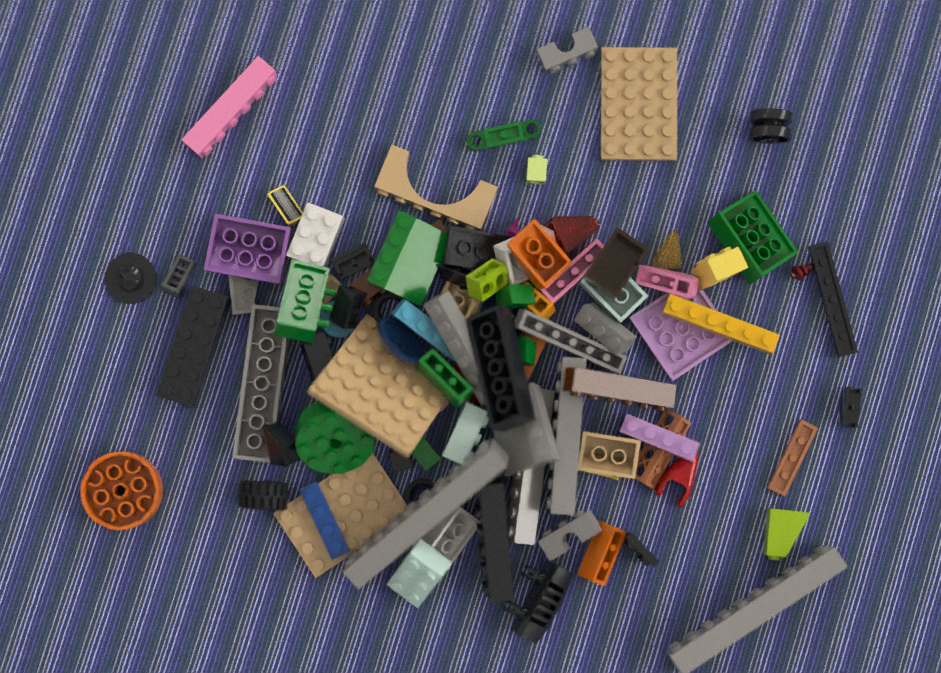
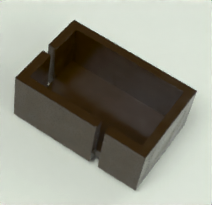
(615, 263)

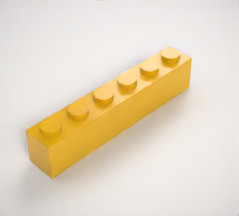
(720, 324)

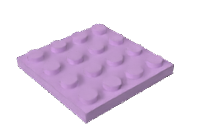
(673, 342)

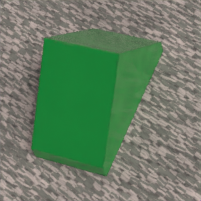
(515, 296)

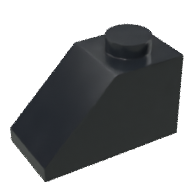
(280, 445)

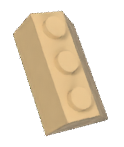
(608, 455)

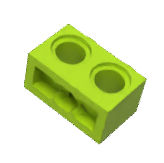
(487, 280)

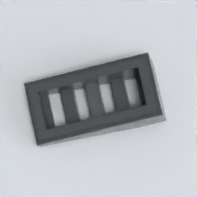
(176, 292)

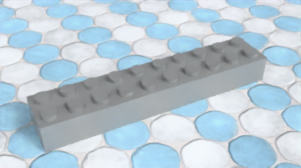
(425, 513)
(756, 608)

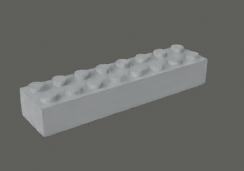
(260, 384)
(567, 439)

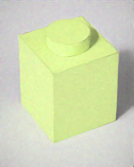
(536, 170)

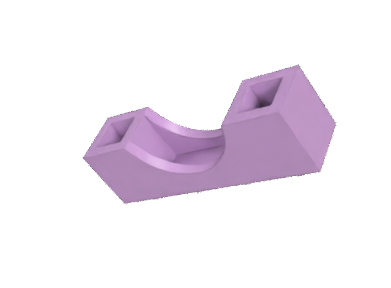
(660, 437)

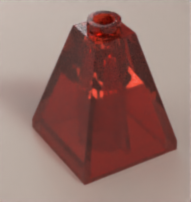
(572, 230)

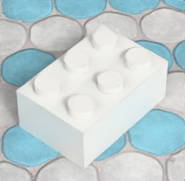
(315, 235)

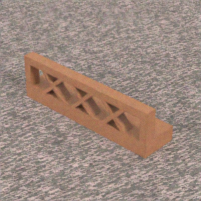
(655, 466)

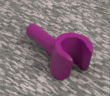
(513, 231)

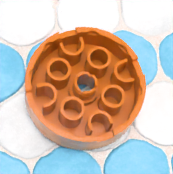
(141, 495)

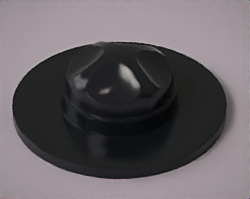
(130, 278)

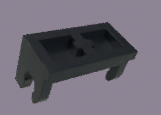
(353, 261)
(454, 274)
(347, 307)
(849, 407)

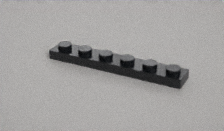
(833, 299)

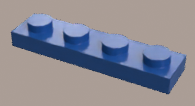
(324, 520)

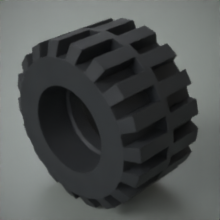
(263, 495)

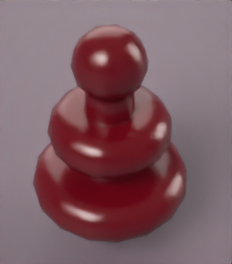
(799, 272)

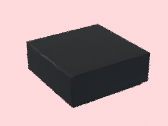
(399, 461)

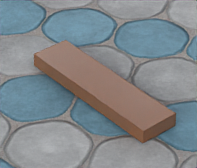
(792, 457)

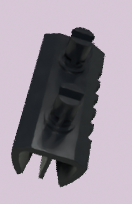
(542, 602)

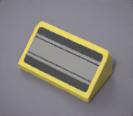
(286, 205)

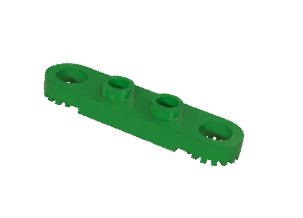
(503, 135)

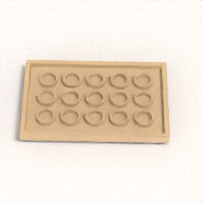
(638, 104)
(360, 504)

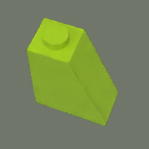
(782, 531)

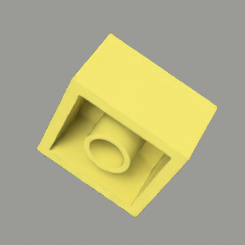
(719, 267)

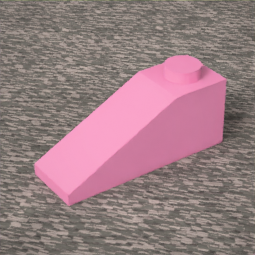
(668, 281)

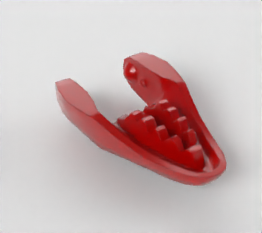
(681, 472)

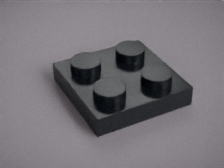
(645, 556)

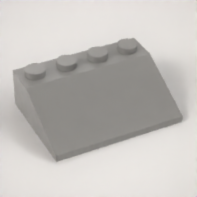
(532, 442)

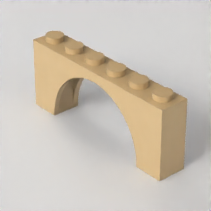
(468, 212)

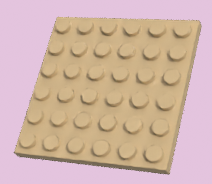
(378, 390)

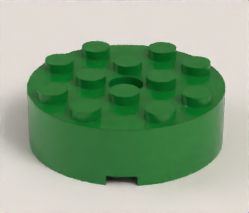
(331, 441)

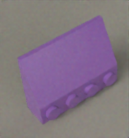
(248, 248)

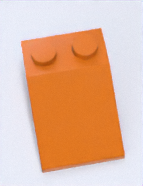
(538, 255)

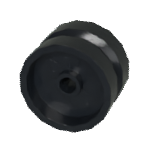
(770, 126)

